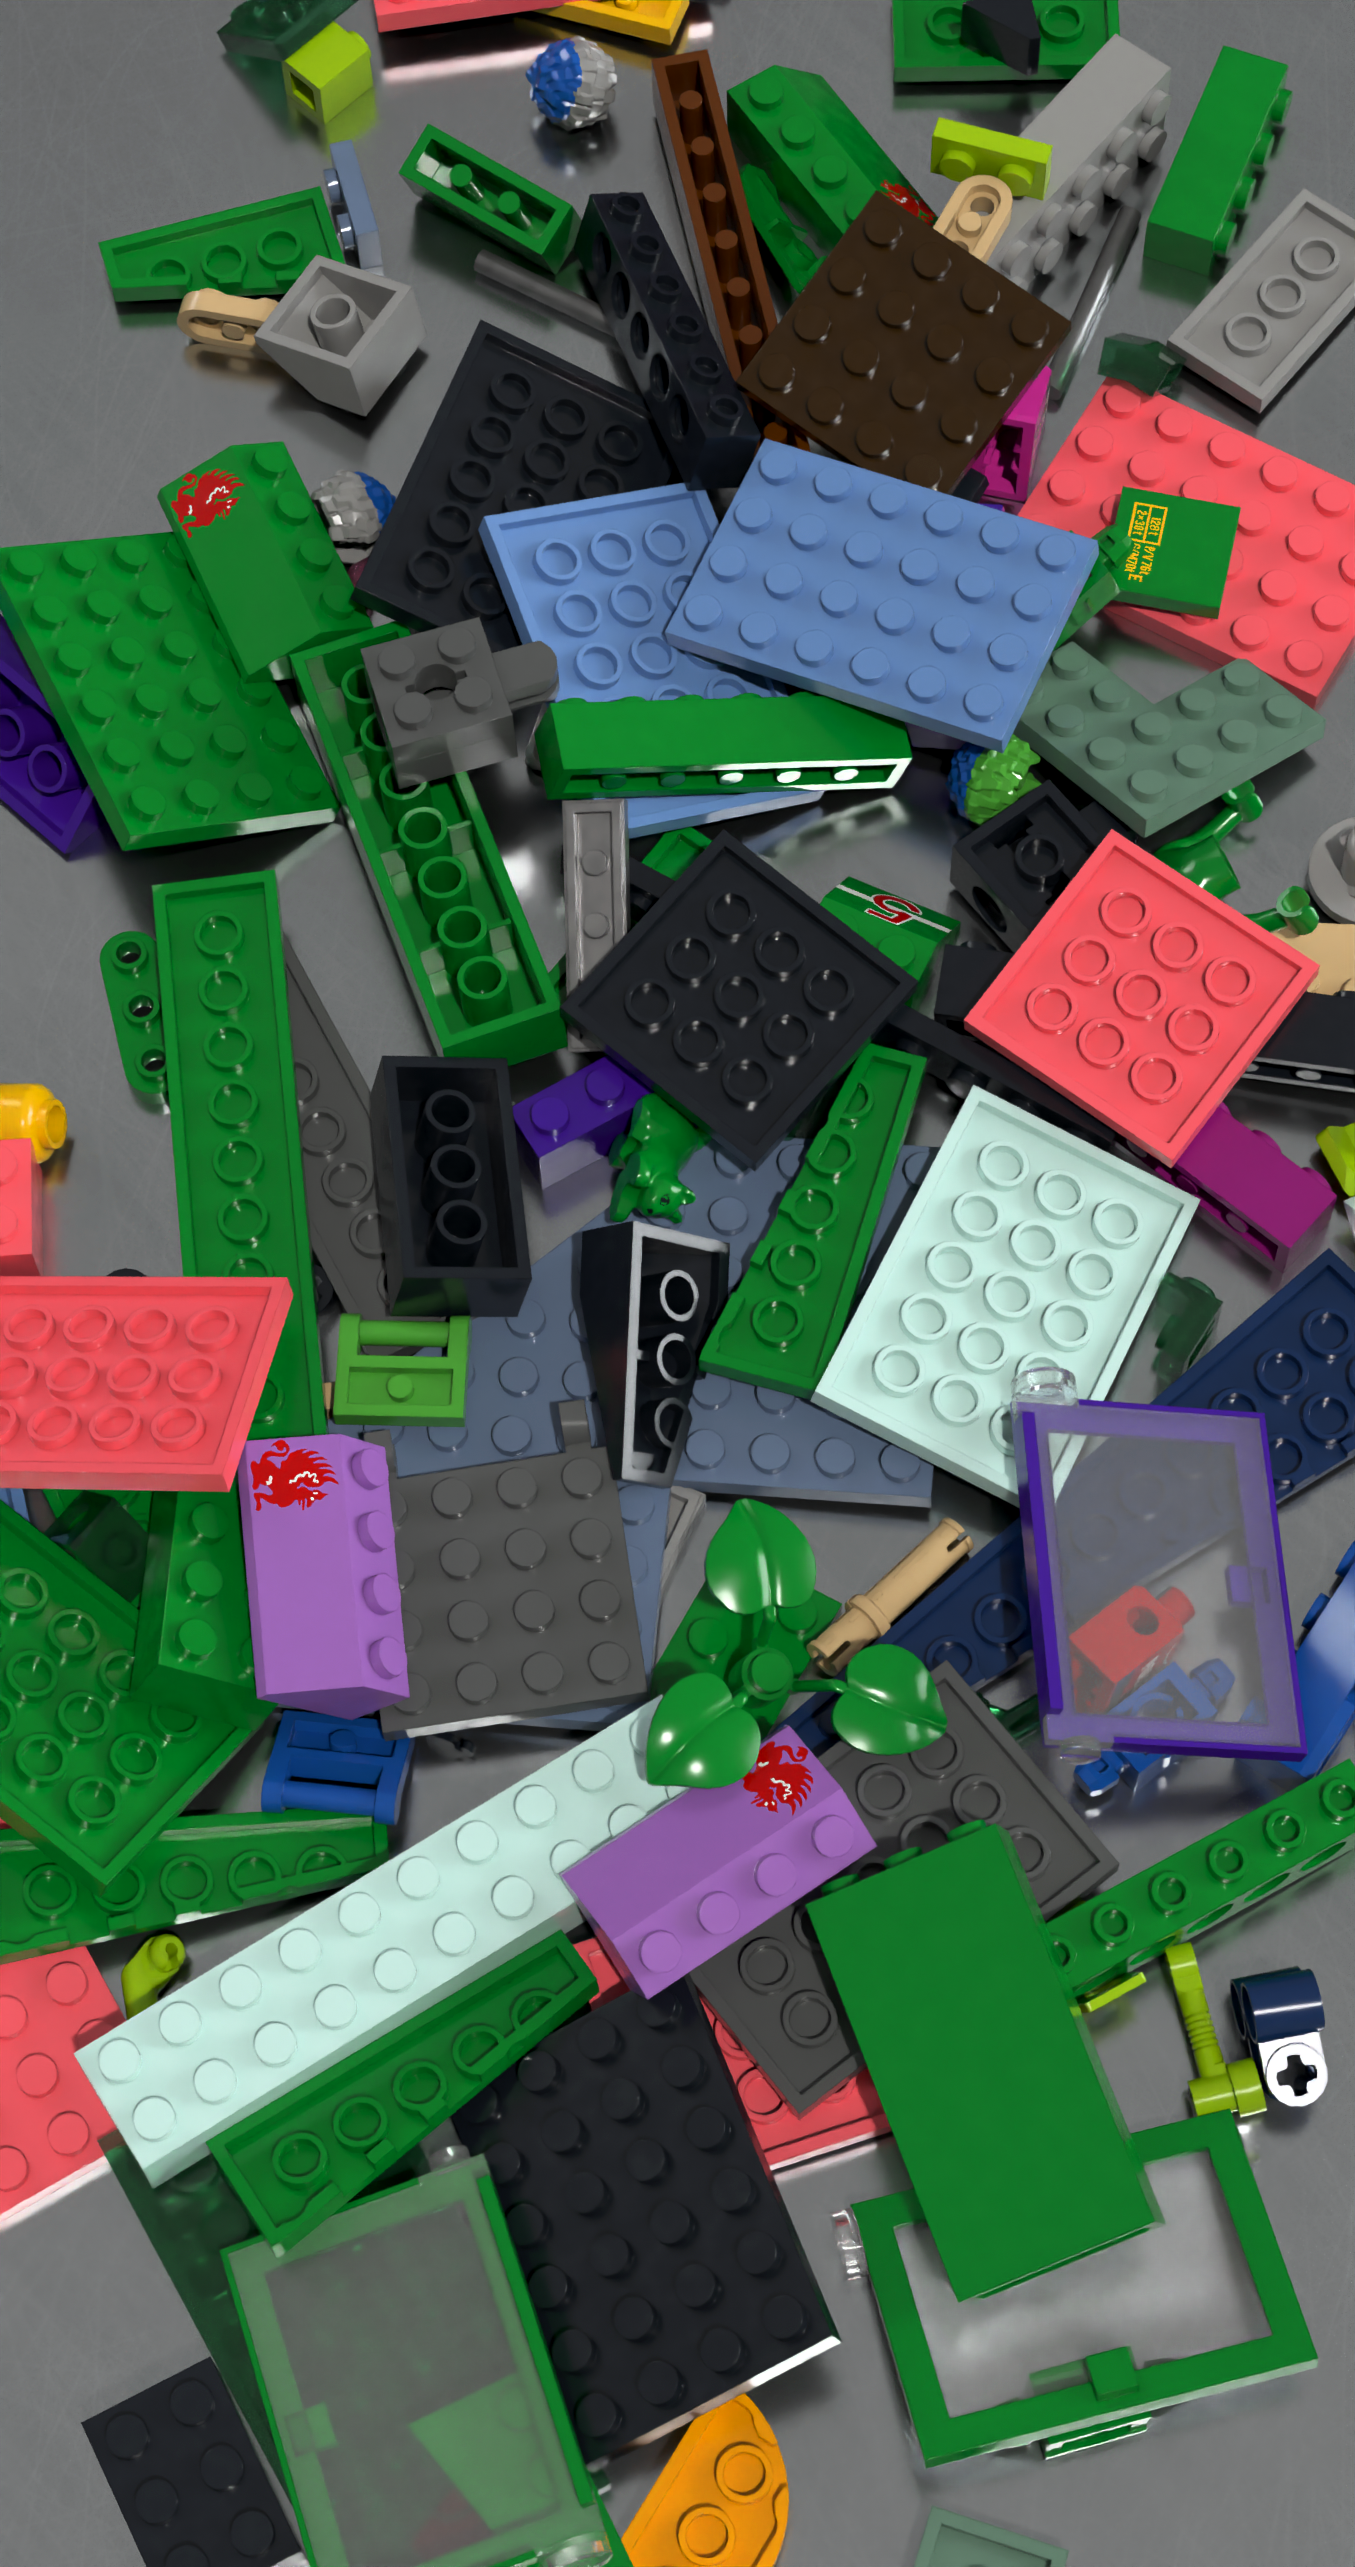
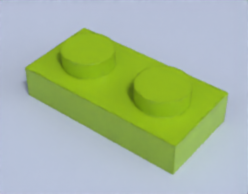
(969, 151)

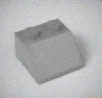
(343, 333)

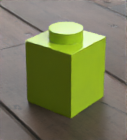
(328, 72)

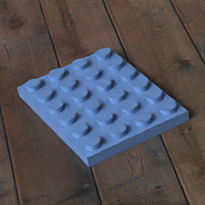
(600, 592)
(883, 594)

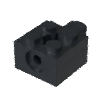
(1023, 852)

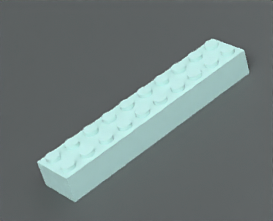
(368, 1954)

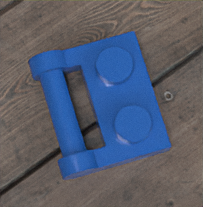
(337, 1751)

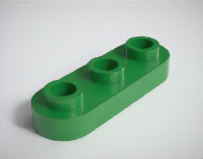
(128, 989)

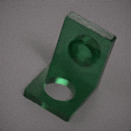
(104, 1541)

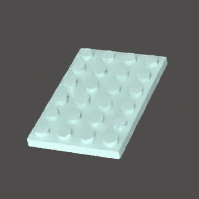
(1004, 1264)

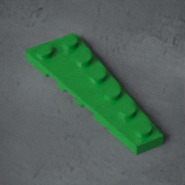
(810, 1265)

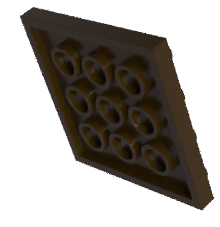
(903, 351)

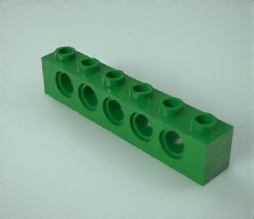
(1207, 1881)

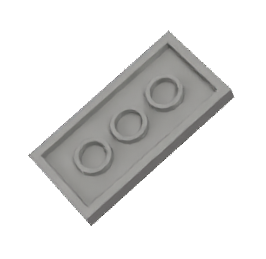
(1274, 303)

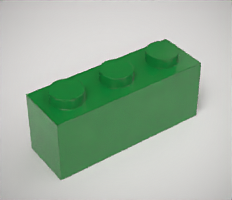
(491, 199)

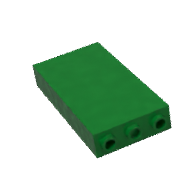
(983, 2062)

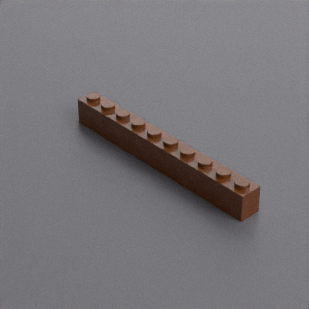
(717, 221)

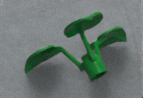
(701, 1731)

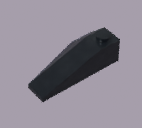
(646, 1319)

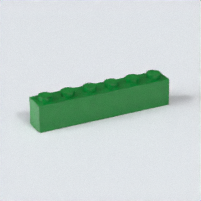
(716, 746)

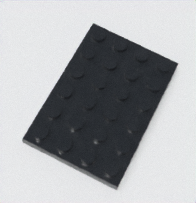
(506, 439)
(645, 2221)

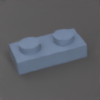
(357, 224)

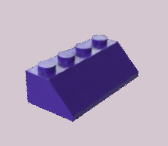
(36, 763)

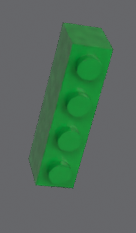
(1216, 161)

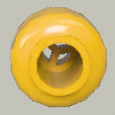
(32, 1113)

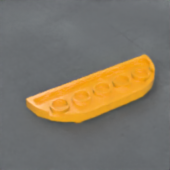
(717, 2496)

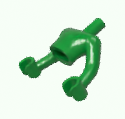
(1205, 864)

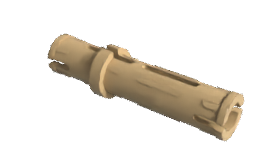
(871, 1614)

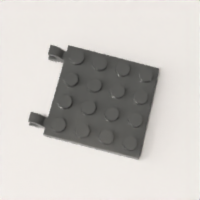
(513, 1589)

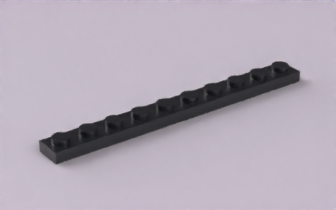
(948, 1054)

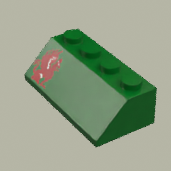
(814, 152)
(261, 558)

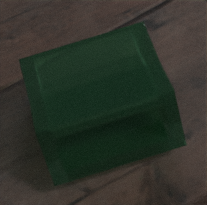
(1140, 362)

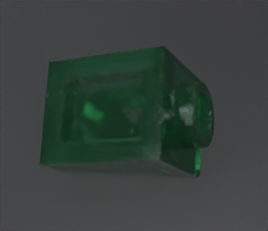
(1190, 1326)

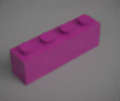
(1247, 1187)

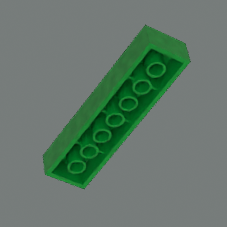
(431, 873)

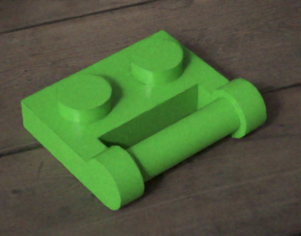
(402, 1387)

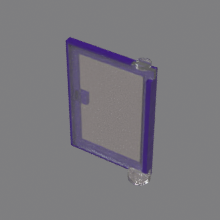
(1153, 1577)

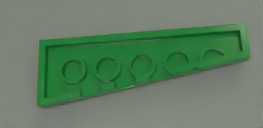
(185, 1875)
(357, 2118)

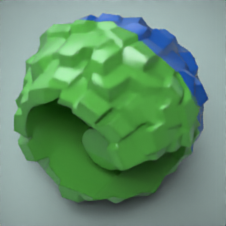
(990, 781)

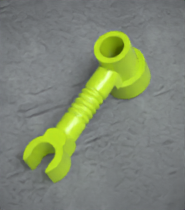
(1220, 2083)

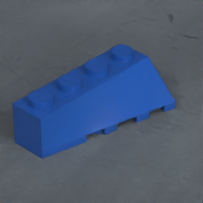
(1325, 1681)

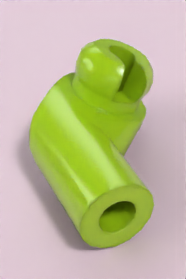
(150, 1972)

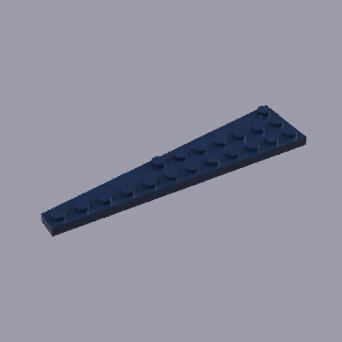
(1282, 1361)

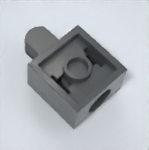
(470, 719)

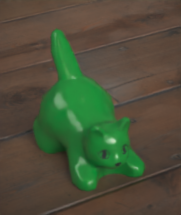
(651, 1160)

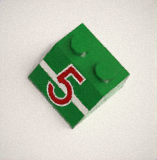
(897, 928)

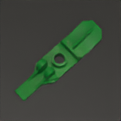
(777, 230)

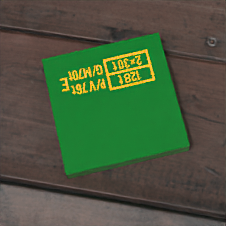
(1177, 553)

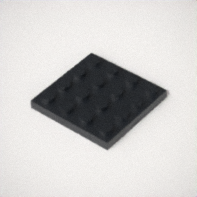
(739, 999)

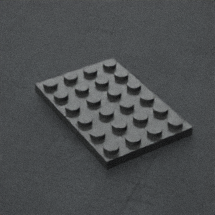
(775, 1980)

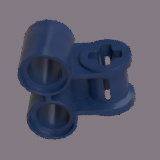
(1280, 2019)

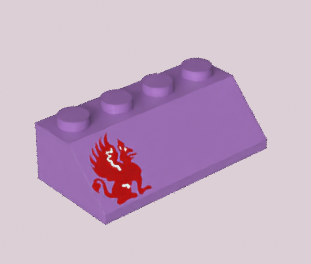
(322, 1574)
(716, 1864)

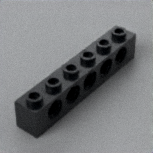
(666, 341)

